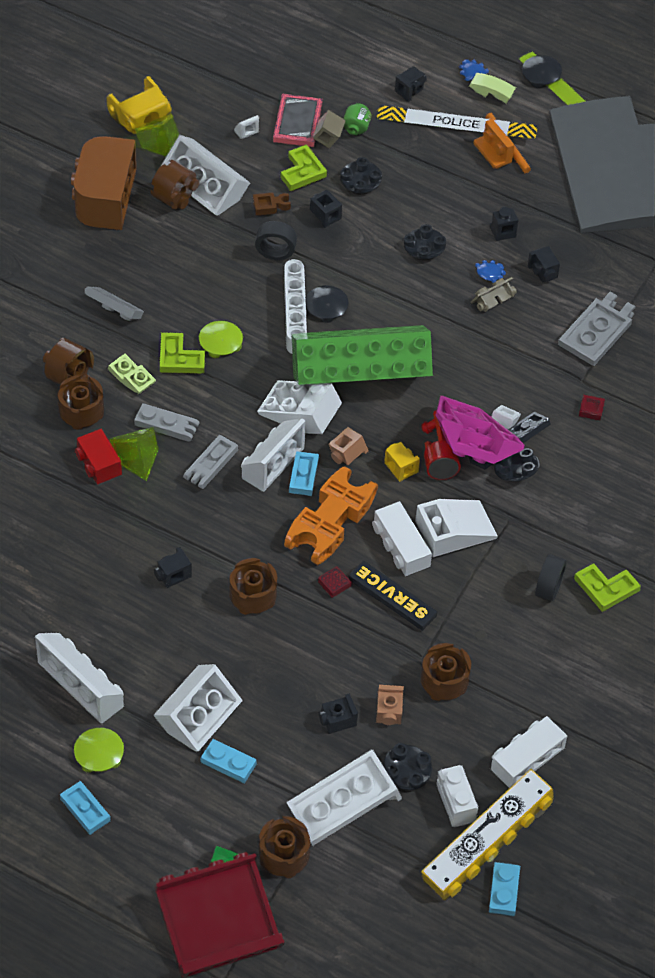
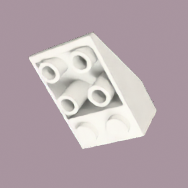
(308, 401)
(453, 525)

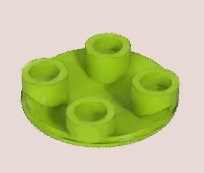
(220, 338)
(98, 750)

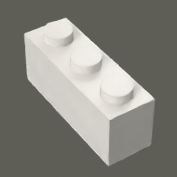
(402, 539)
(528, 751)

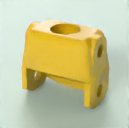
(140, 108)

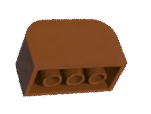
(104, 181)

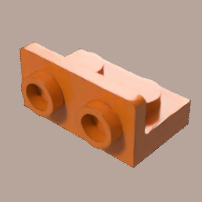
(495, 145)

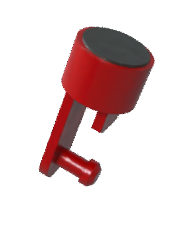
(438, 456)

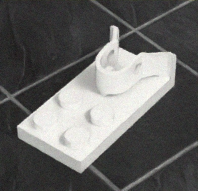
(343, 797)

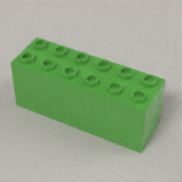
(361, 354)

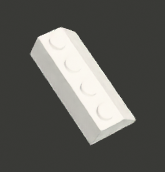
(219, 184)
(78, 676)

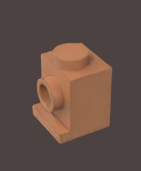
(347, 446)
(389, 704)

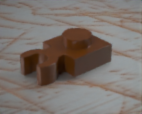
(268, 204)

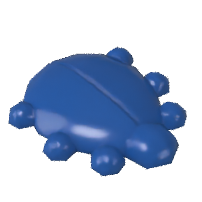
(470, 69)
(490, 271)

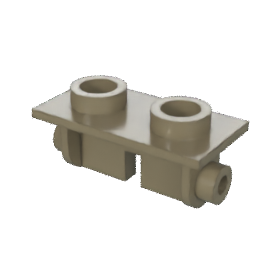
(500, 289)

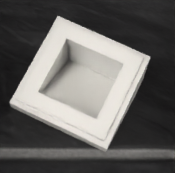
(247, 127)
(506, 416)

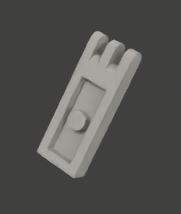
(112, 302)
(166, 422)
(211, 461)

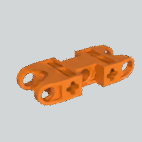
(323, 527)

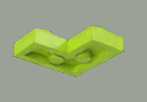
(306, 168)
(175, 359)
(606, 591)

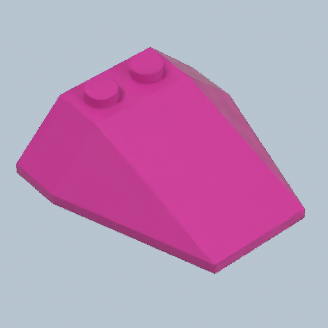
(475, 432)

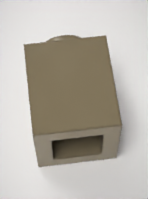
(328, 129)

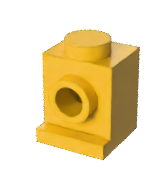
(401, 461)

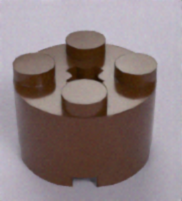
(174, 184)
(67, 360)
(80, 401)
(253, 586)
(445, 672)
(284, 846)

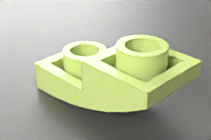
(485, 83)
(130, 374)

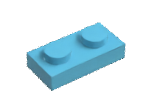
(303, 473)
(228, 761)
(85, 807)
(504, 889)

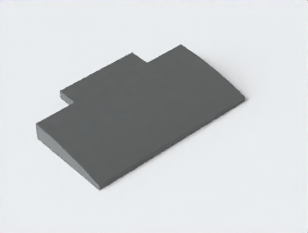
(607, 163)

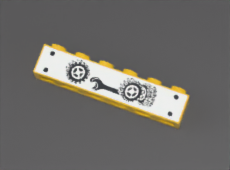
(488, 834)

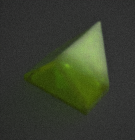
(158, 135)
(137, 451)

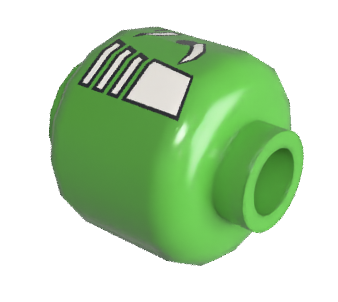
(357, 119)

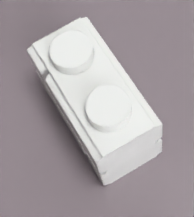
(457, 796)

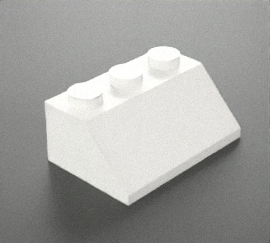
(274, 454)
(198, 706)

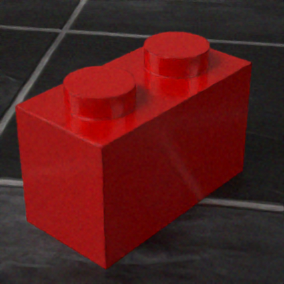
(98, 456)

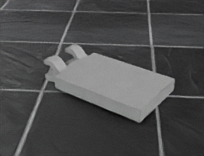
(597, 329)

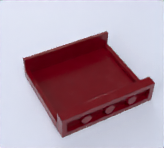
(217, 915)

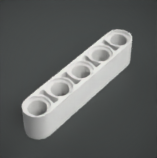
(294, 300)

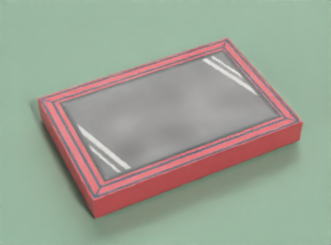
(297, 120)

